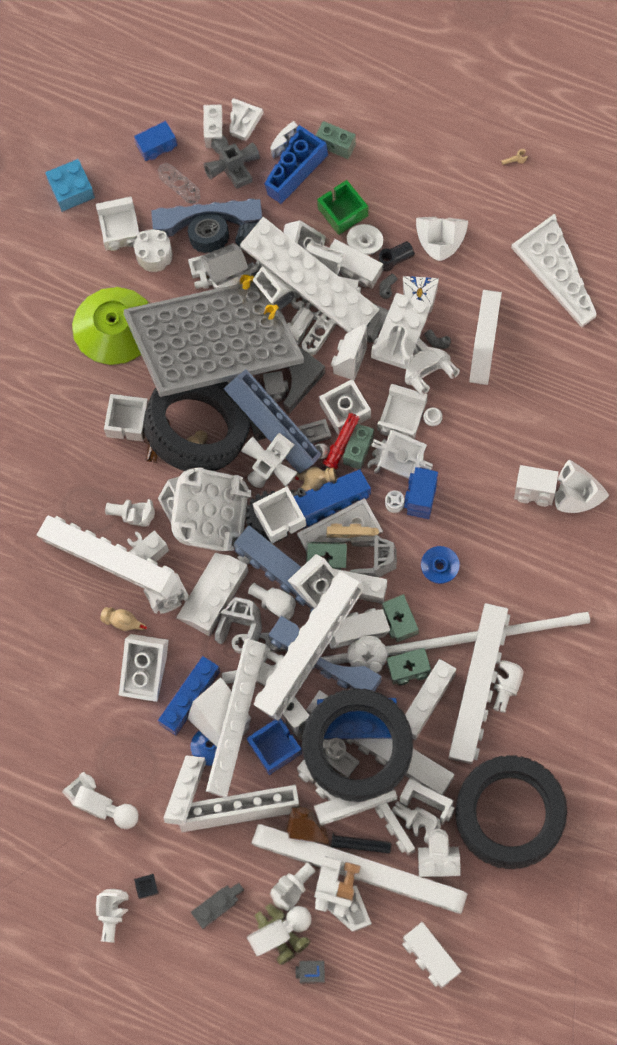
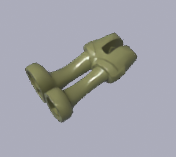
(297, 943)

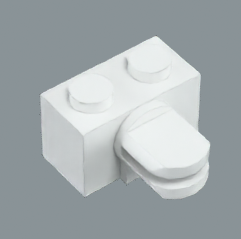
(438, 857)

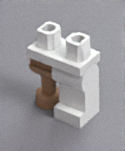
(333, 890)

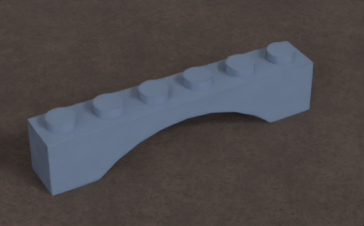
(176, 218)
(348, 677)

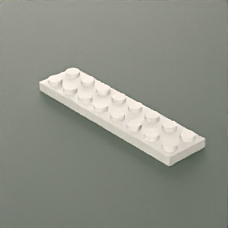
(308, 276)

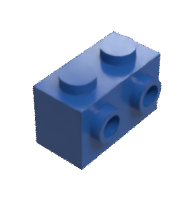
(155, 141)

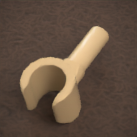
(518, 158)

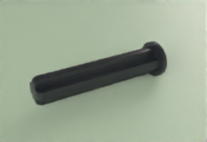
(360, 844)

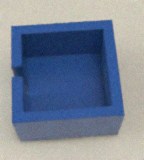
(422, 492)
(273, 746)

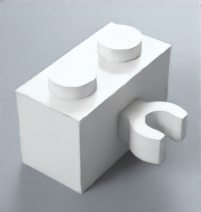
(150, 547)

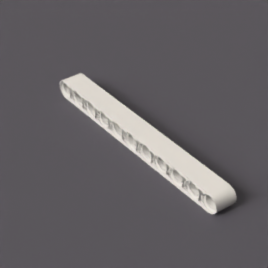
(370, 871)

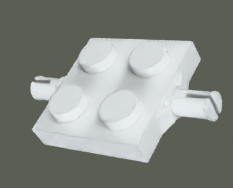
(401, 454)

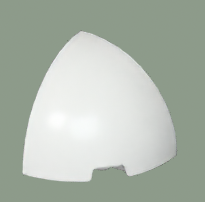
(441, 236)
(578, 490)

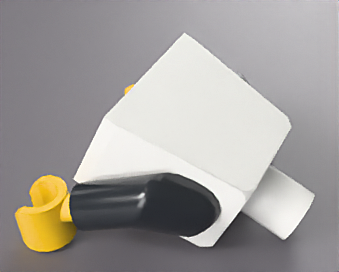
(272, 287)

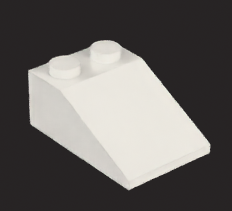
(350, 353)
(143, 667)

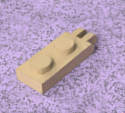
(355, 530)

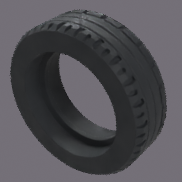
(186, 454)
(342, 703)
(518, 768)

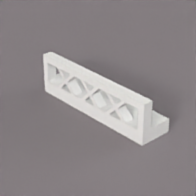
(339, 809)

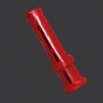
(338, 449)

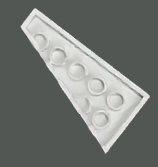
(554, 266)

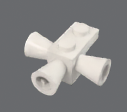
(269, 461)

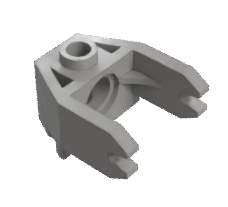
(384, 555)
(240, 612)

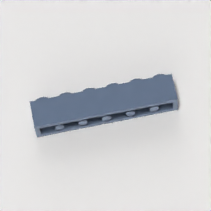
(271, 419)
(269, 559)

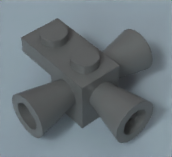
(231, 161)

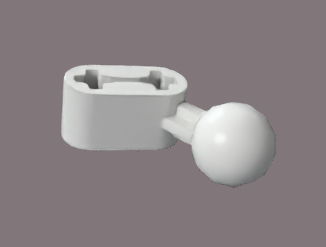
(124, 816)
(276, 933)

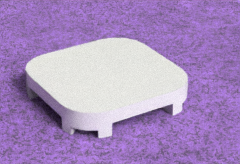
(209, 509)

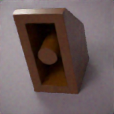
(306, 826)

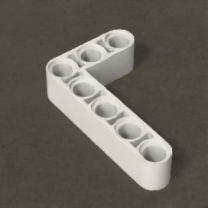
(485, 337)

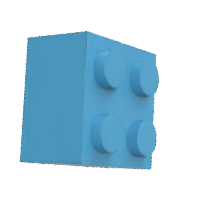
(70, 185)

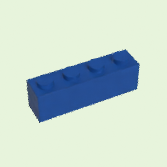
(196, 683)

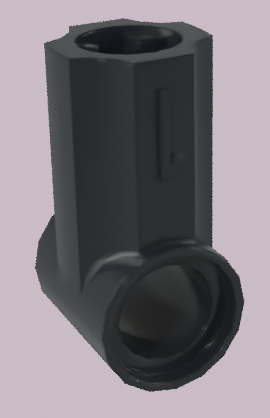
(395, 255)

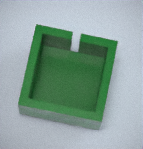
(346, 208)

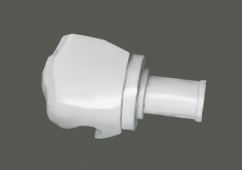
(135, 514)
(275, 600)
(509, 686)
(417, 819)
(289, 888)
(108, 911)

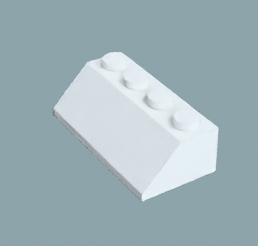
(213, 593)

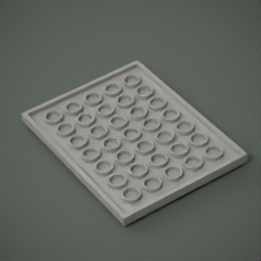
(211, 338)

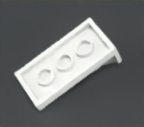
(401, 331)

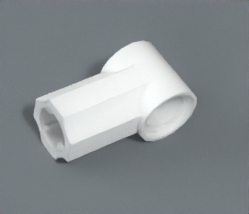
(300, 324)

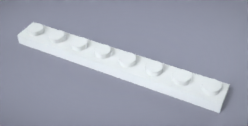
(235, 718)

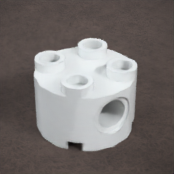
(153, 250)
(172, 602)

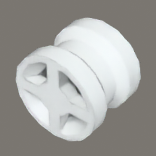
(394, 497)
(336, 745)

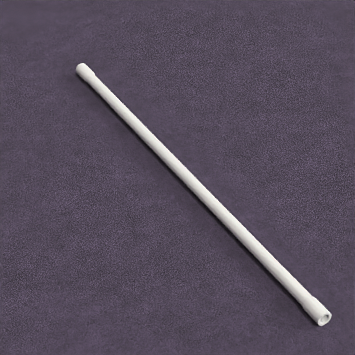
(573, 620)

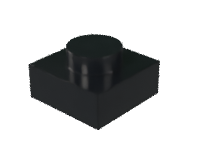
(146, 886)

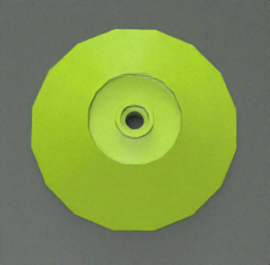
(98, 337)

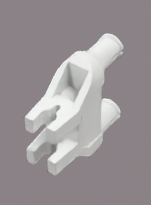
(424, 363)

